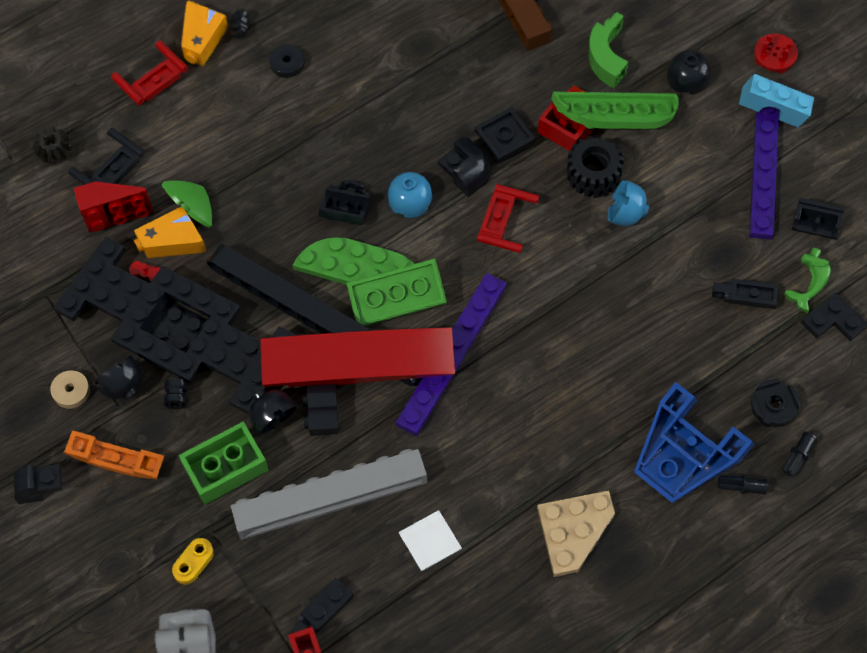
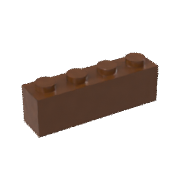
(528, 22)

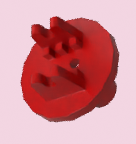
(783, 58)

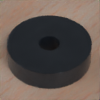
(290, 68)

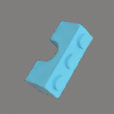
(761, 92)

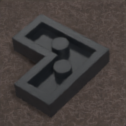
(836, 313)

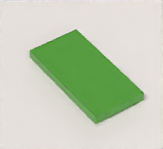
(397, 293)

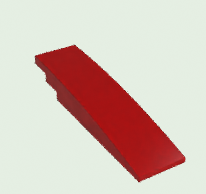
(357, 357)

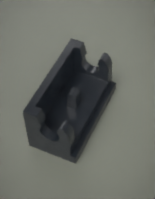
(818, 218)

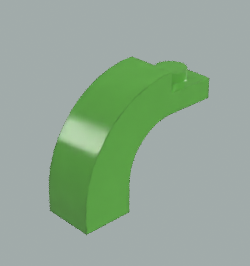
(603, 61)

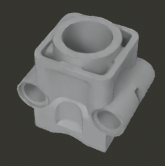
(186, 632)

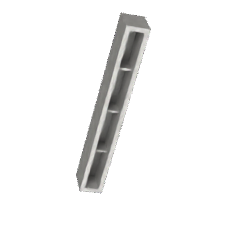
(329, 493)

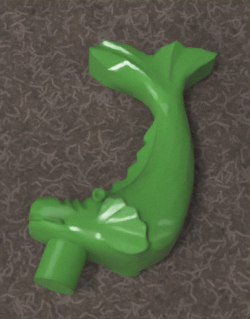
(820, 273)

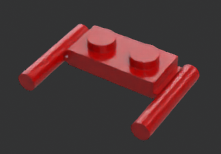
(156, 79)
(499, 214)

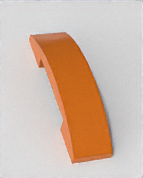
(113, 457)

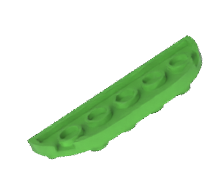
(617, 109)
(347, 260)

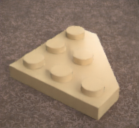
(574, 528)

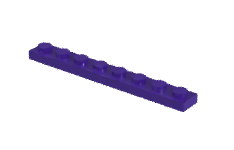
(764, 173)
(464, 334)

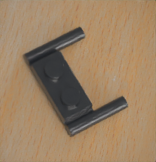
(117, 165)

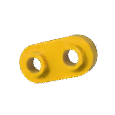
(193, 560)

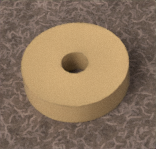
(76, 396)

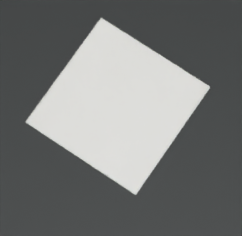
(430, 540)

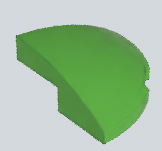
(192, 199)

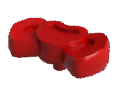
(142, 270)

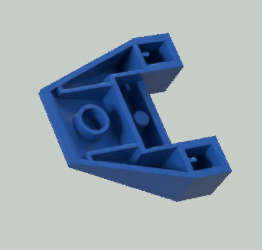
(678, 455)

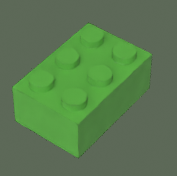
(223, 463)

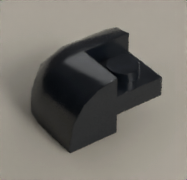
(466, 165)

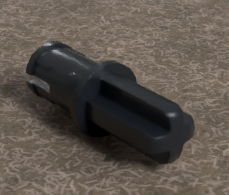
(799, 453)
(743, 484)

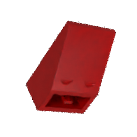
(561, 128)
(111, 204)

